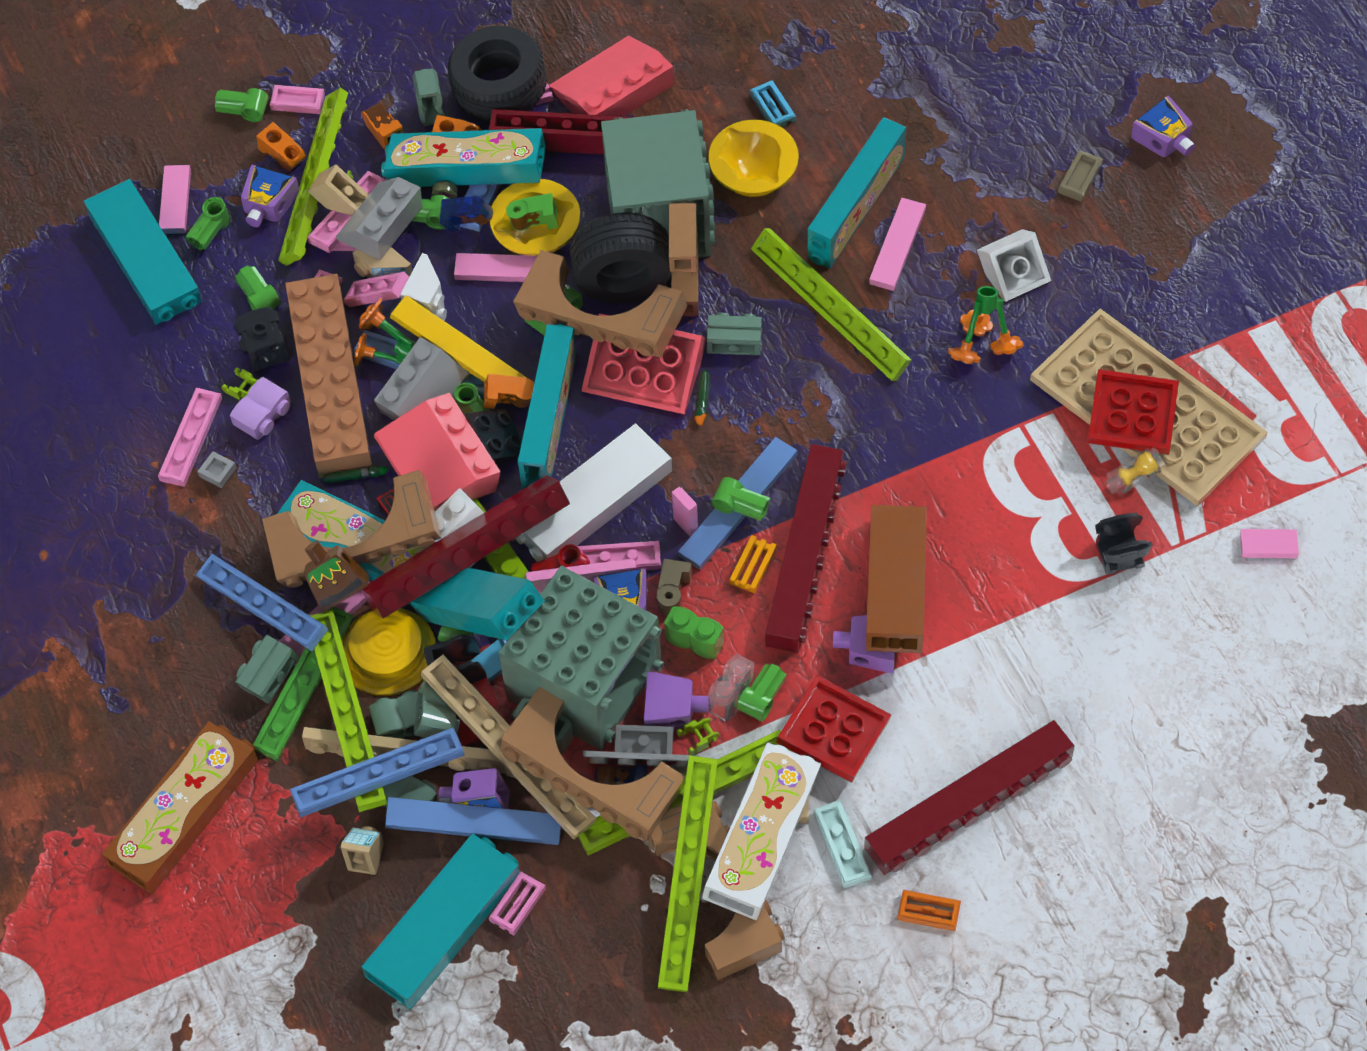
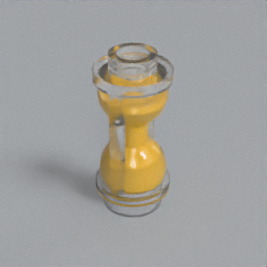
(1145, 465)

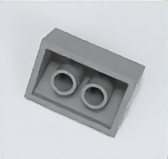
(382, 217)
(420, 377)

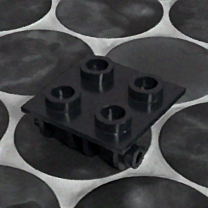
(496, 433)

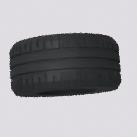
(491, 49)
(620, 257)

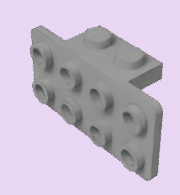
(640, 743)

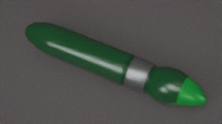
(353, 474)

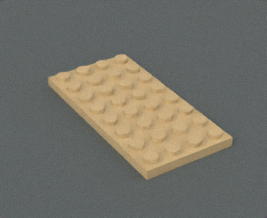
(1207, 430)

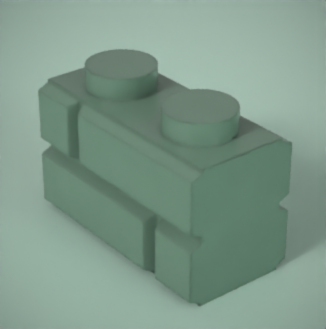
(734, 334)
(266, 668)

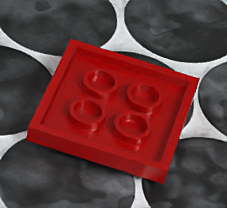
(1133, 411)
(834, 728)

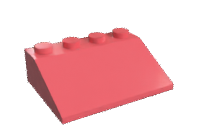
(615, 80)
(646, 380)
(442, 447)

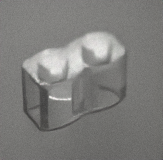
(727, 689)

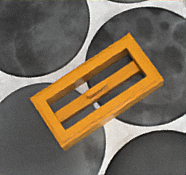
(761, 545)

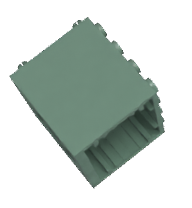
(660, 164)
(586, 652)

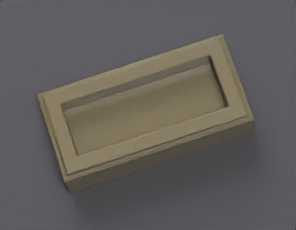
(1080, 175)

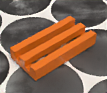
(927, 920)

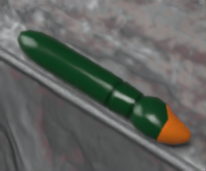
(702, 397)

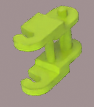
(236, 392)
(694, 726)

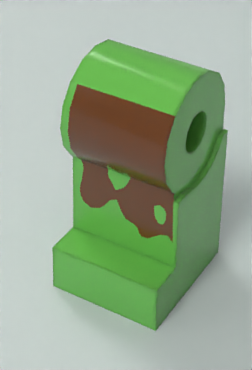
(533, 212)

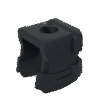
(262, 338)
(1118, 544)
(459, 649)

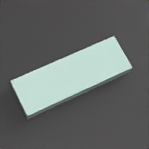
(842, 844)

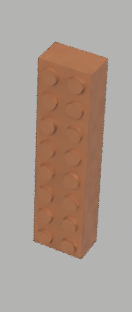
(328, 375)

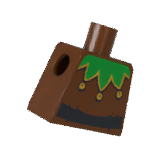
(333, 575)

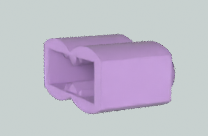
(260, 408)

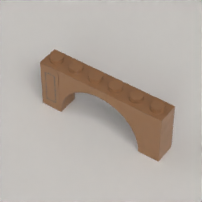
(641, 329)
(408, 525)
(632, 805)
(744, 939)

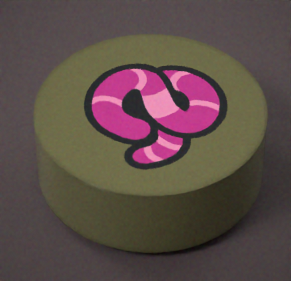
(445, 188)

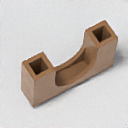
(684, 254)

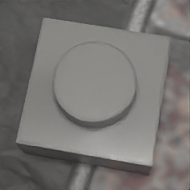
(217, 469)

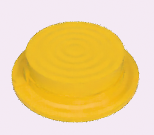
(753, 157)
(538, 236)
(387, 652)

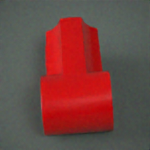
(564, 558)

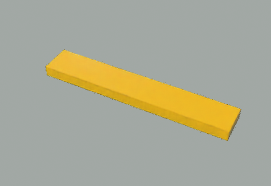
(454, 343)

